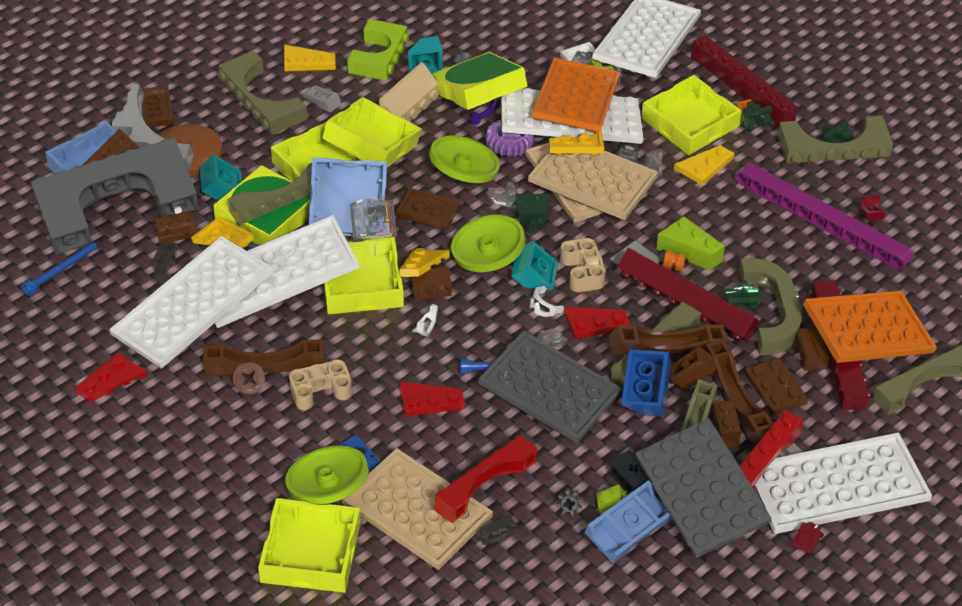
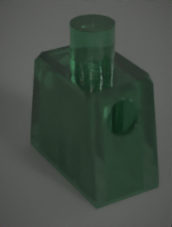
(532, 210)

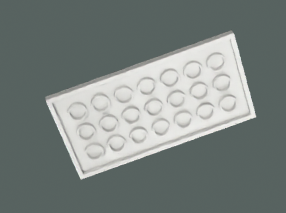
(647, 36)
(620, 124)
(299, 263)
(191, 301)
(840, 483)

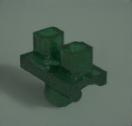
(754, 112)
(836, 134)
(744, 294)

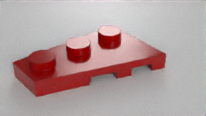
(593, 321)
(109, 376)
(430, 399)

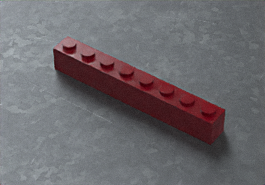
(742, 79)
(681, 290)
(847, 375)

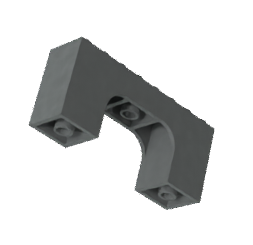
(66, 194)

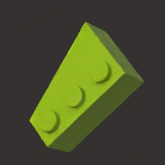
(693, 241)

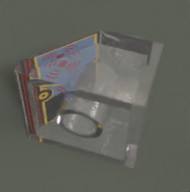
(373, 219)

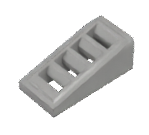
(324, 98)

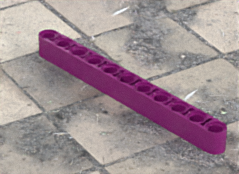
(824, 216)

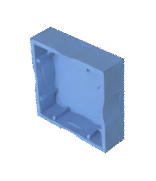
(78, 150)
(339, 184)

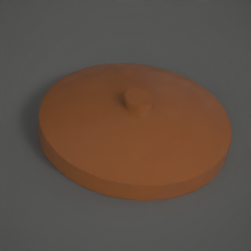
(202, 141)

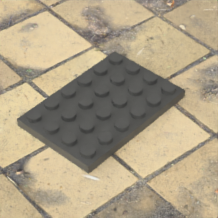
(550, 386)
(703, 488)

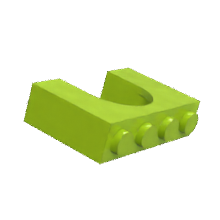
(379, 64)

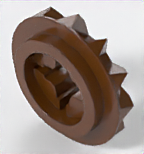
(248, 368)

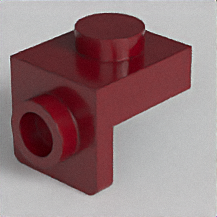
(871, 208)
(807, 537)

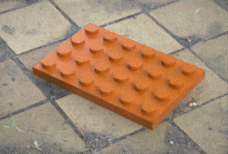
(576, 94)
(869, 326)

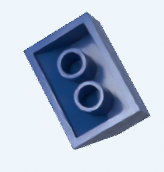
(647, 382)

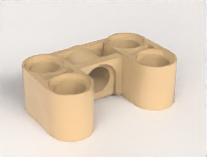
(592, 270)
(317, 378)

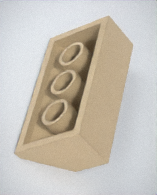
(411, 94)

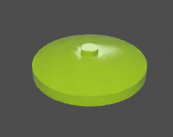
(464, 159)
(488, 243)
(327, 475)

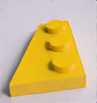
(307, 59)
(576, 145)
(705, 165)
(223, 228)
(421, 261)

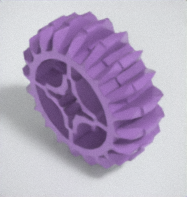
(507, 143)

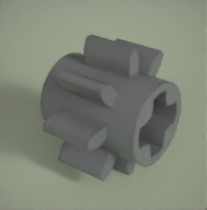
(462, 57)
(629, 153)
(573, 497)

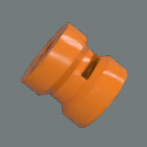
(674, 260)

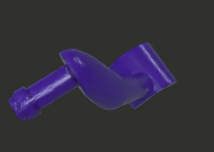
(476, 119)

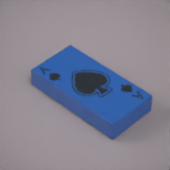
(355, 442)

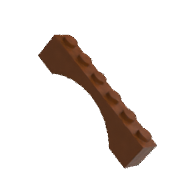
(684, 341)
(225, 360)
(751, 417)

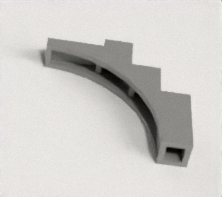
(133, 125)

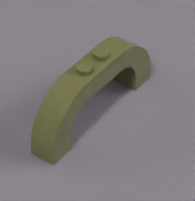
(765, 273)

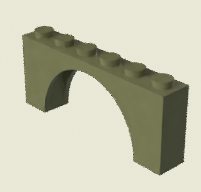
(271, 114)
(801, 147)

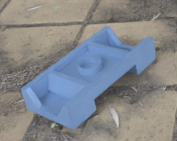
(628, 522)

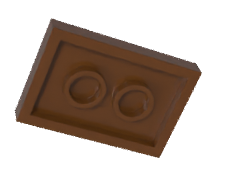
(157, 106)
(115, 145)
(428, 208)
(776, 386)

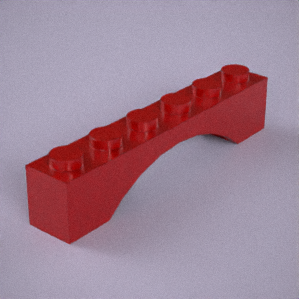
(774, 442)
(512, 458)

